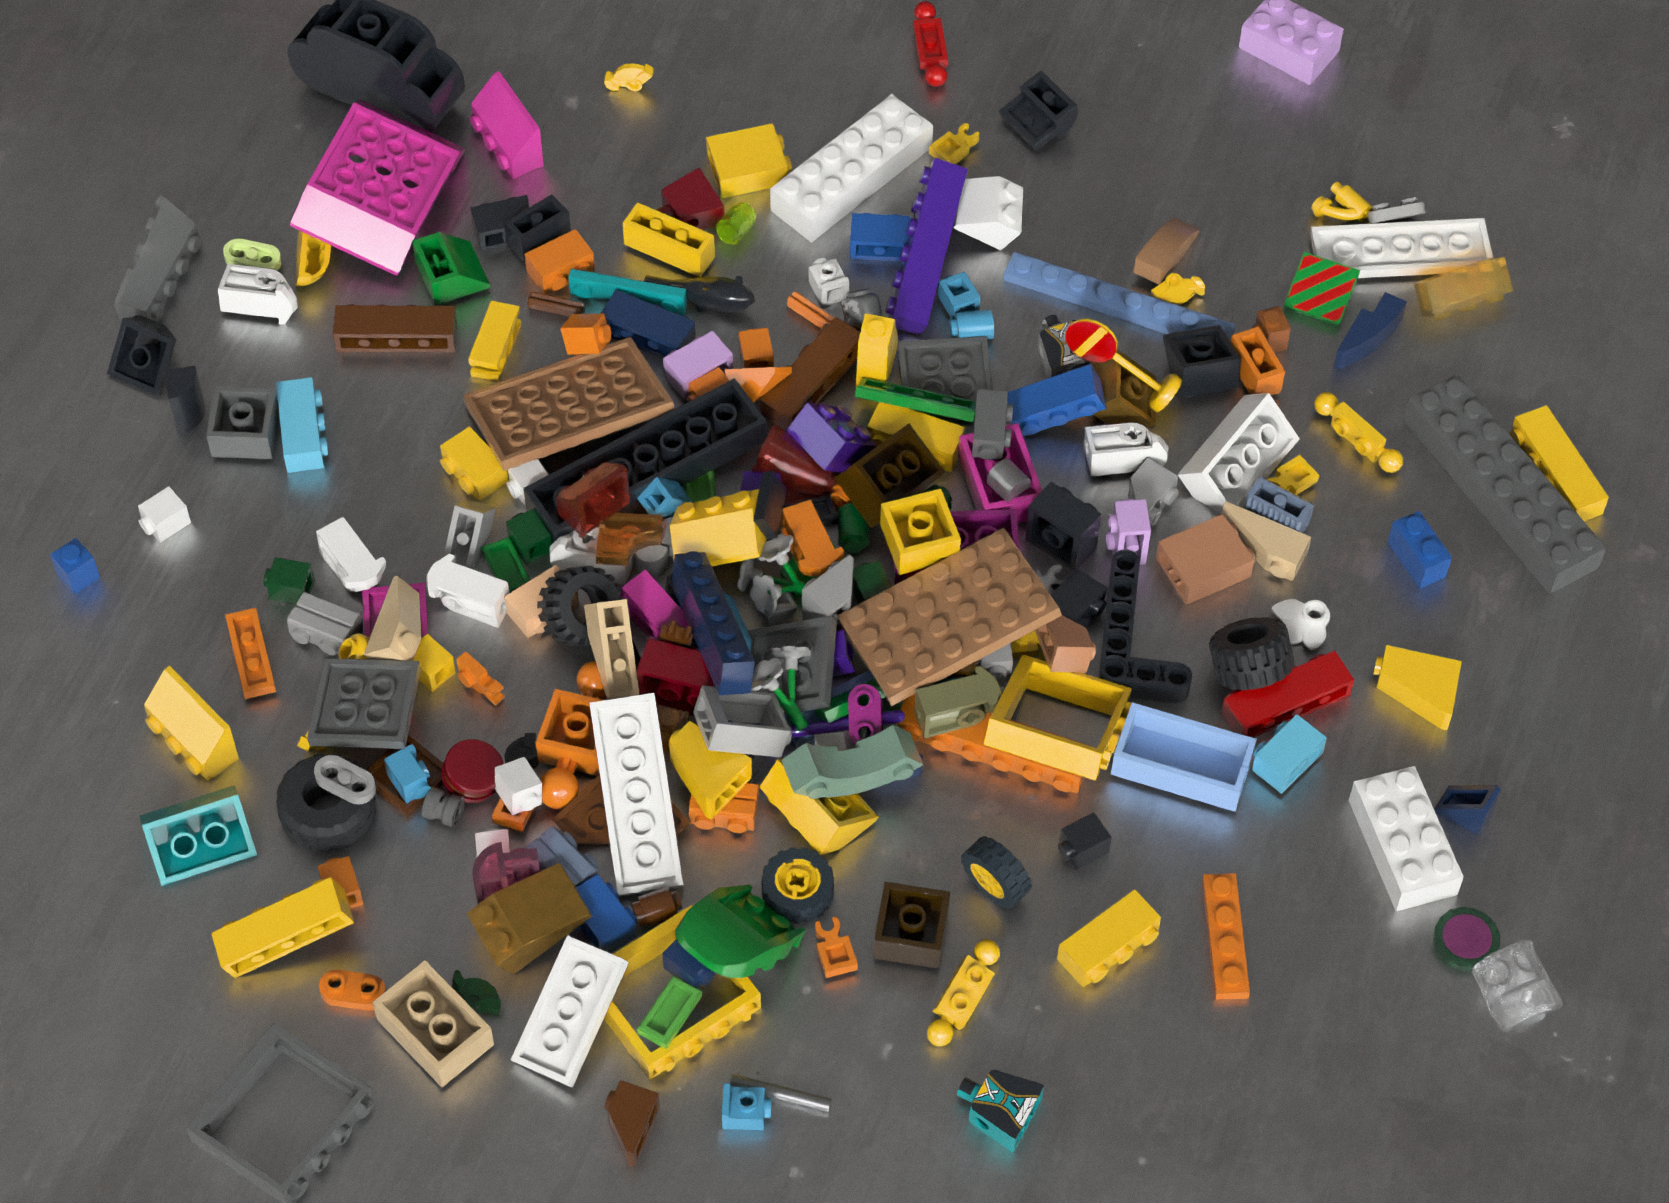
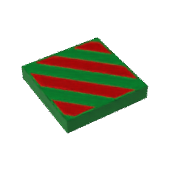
(1321, 289)

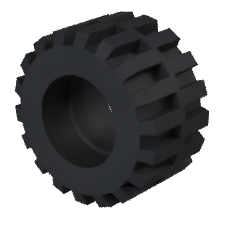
(558, 598)
(1251, 653)

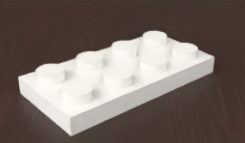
(569, 1011)

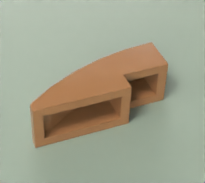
(1164, 250)

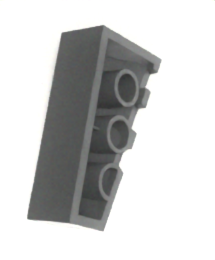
(158, 263)

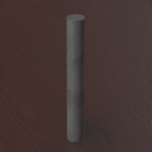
(784, 1093)

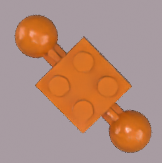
(569, 738)

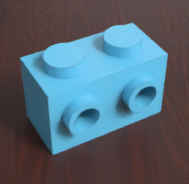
(1288, 753)

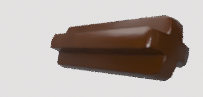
(555, 304)

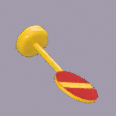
(1098, 344)

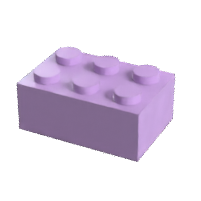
(1291, 38)

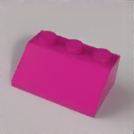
(507, 127)

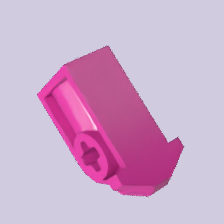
(650, 605)

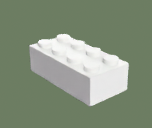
(1405, 838)

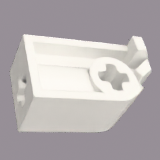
(256, 292)
(1122, 448)
(579, 551)
(349, 556)
(468, 591)

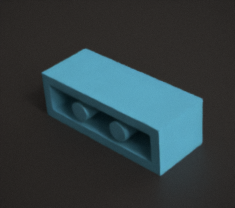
(301, 424)

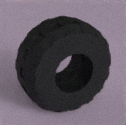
(315, 828)

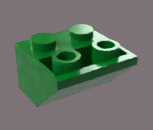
(448, 267)

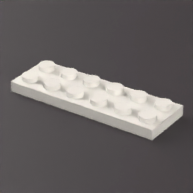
(1404, 246)
(636, 794)

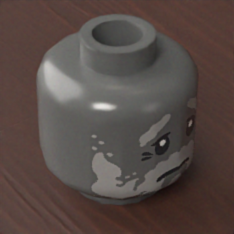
(858, 304)

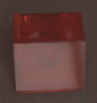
(594, 497)

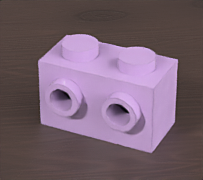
(696, 360)
(1129, 528)

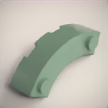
(835, 773)

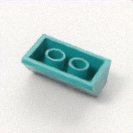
(198, 835)

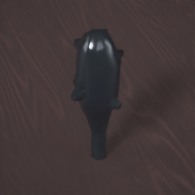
(712, 292)

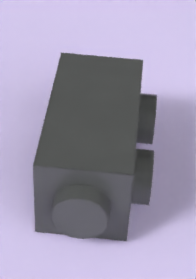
(990, 422)

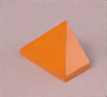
(758, 380)

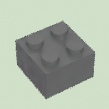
(243, 422)

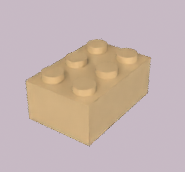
(433, 1023)

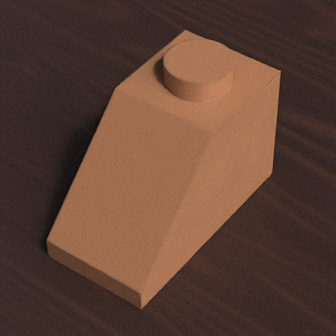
(1066, 645)

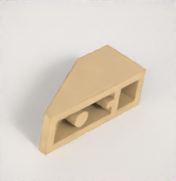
(1273, 544)
(397, 626)
(612, 647)

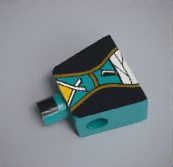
(1002, 1105)

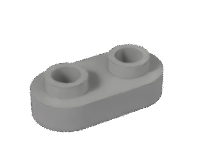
(1407, 208)
(348, 779)

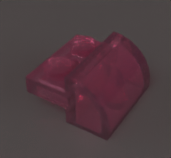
(498, 870)

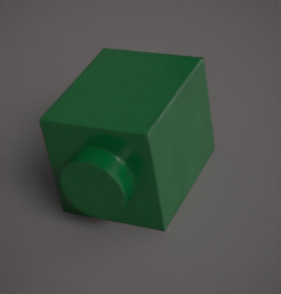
(529, 536)
(288, 580)
(869, 580)

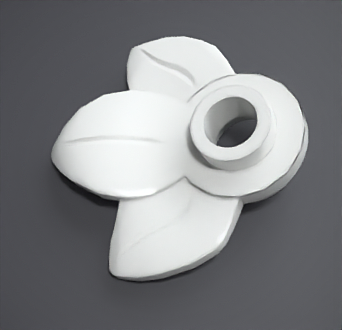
(1300, 624)

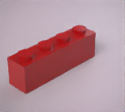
(1301, 692)

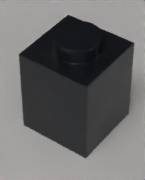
(1084, 841)

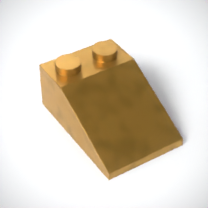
(529, 917)

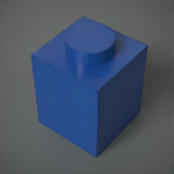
(75, 566)

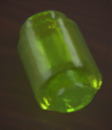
(736, 223)

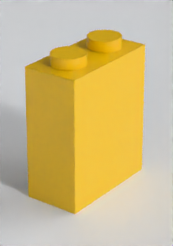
(747, 160)

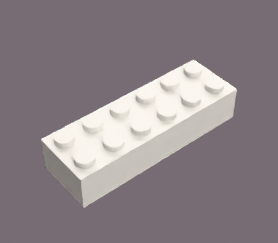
(851, 168)

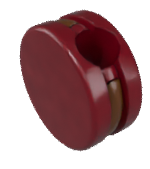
(471, 770)

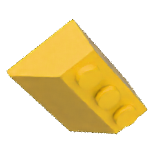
(719, 528)
(190, 726)
(823, 821)

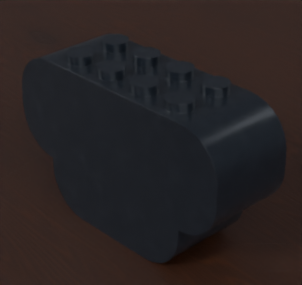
(377, 57)

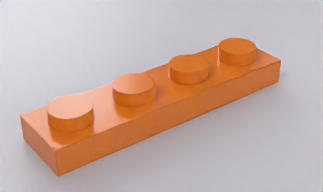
(1225, 936)

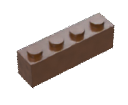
(395, 328)
(812, 373)

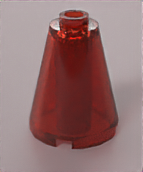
(796, 466)

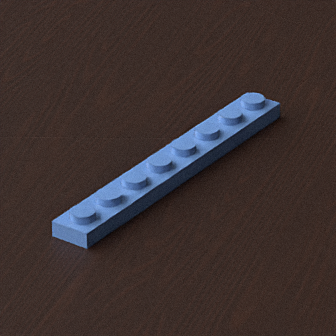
(1107, 297)

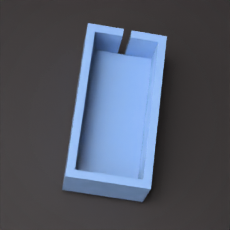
(1183, 756)

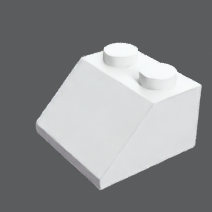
(990, 210)

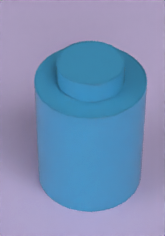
(972, 324)

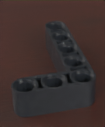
(1120, 635)

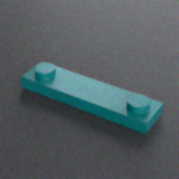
(602, 286)

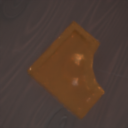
(625, 535)

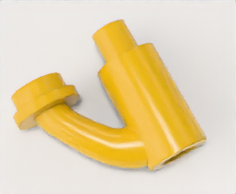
(1353, 203)

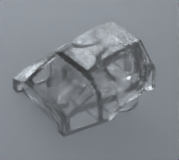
(1515, 984)

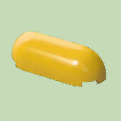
(311, 259)

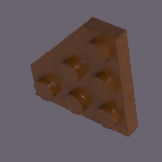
(587, 821)

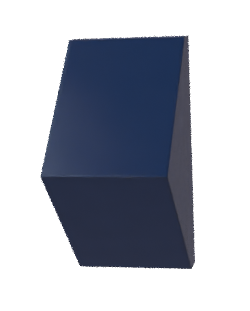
(1468, 805)

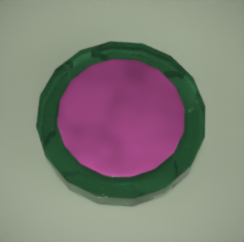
(1465, 937)

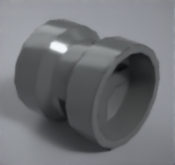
(443, 807)

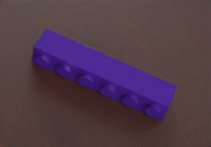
(926, 246)

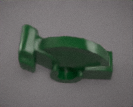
(477, 993)

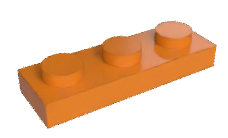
(250, 653)

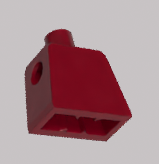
(692, 201)

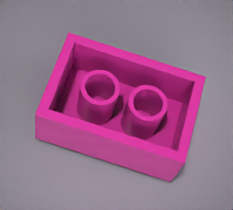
(977, 470)

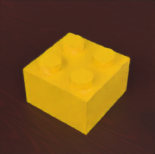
(919, 530)

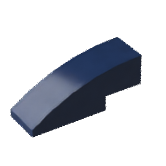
(1370, 330)

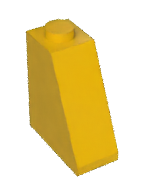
(876, 348)
(1419, 682)
(708, 774)

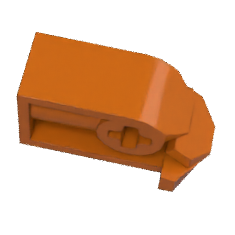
(811, 543)

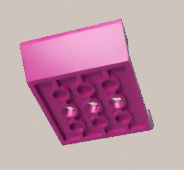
(368, 211)

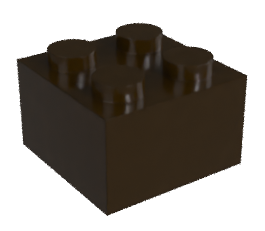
(911, 925)

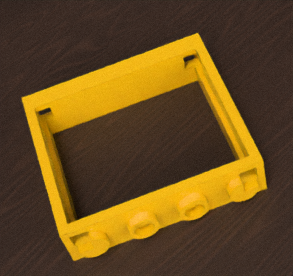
(1049, 748)
(691, 1040)

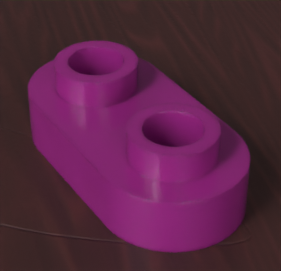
(864, 716)

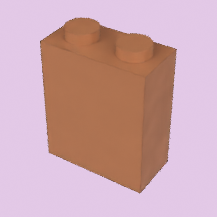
(1205, 559)

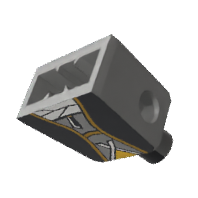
(1054, 350)

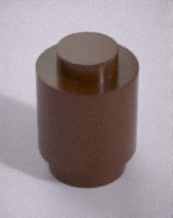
(656, 907)

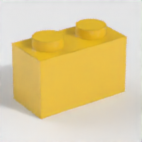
(472, 464)

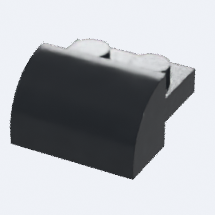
(1040, 111)

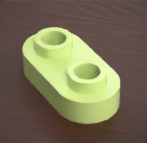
(253, 254)

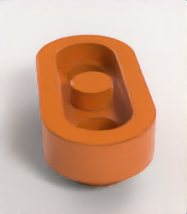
(350, 992)

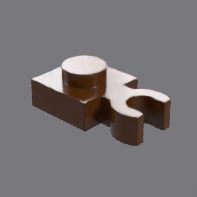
(676, 634)

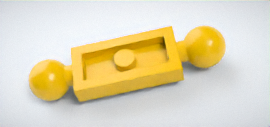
(1358, 432)
(963, 992)

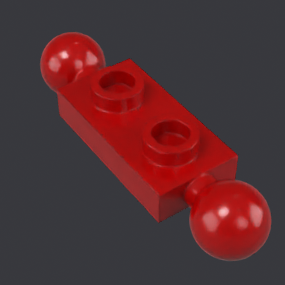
(930, 44)

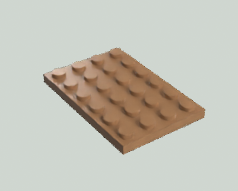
(567, 403)
(948, 616)

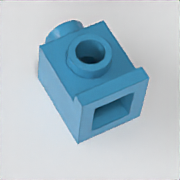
(958, 294)
(663, 497)
(408, 774)
(740, 1117)

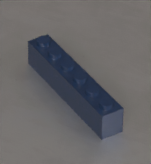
(712, 623)

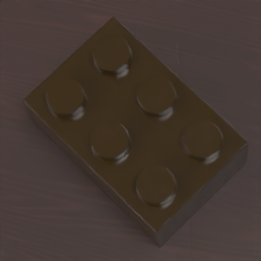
(889, 472)

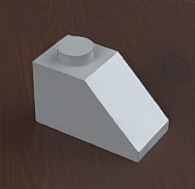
(469, 532)

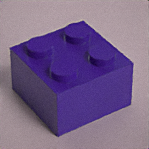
(831, 436)

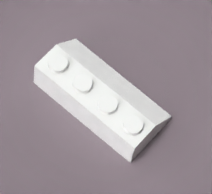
(1238, 452)

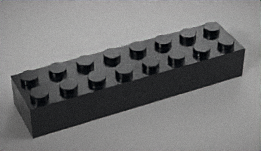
(670, 447)

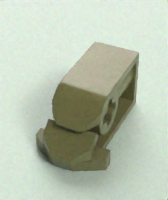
(956, 703)

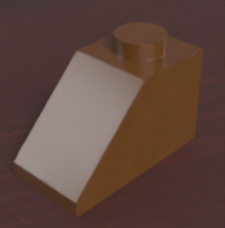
(631, 1117)

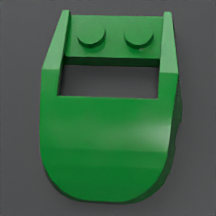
(736, 932)

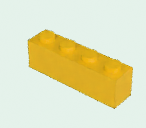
(1559, 461)
(282, 927)

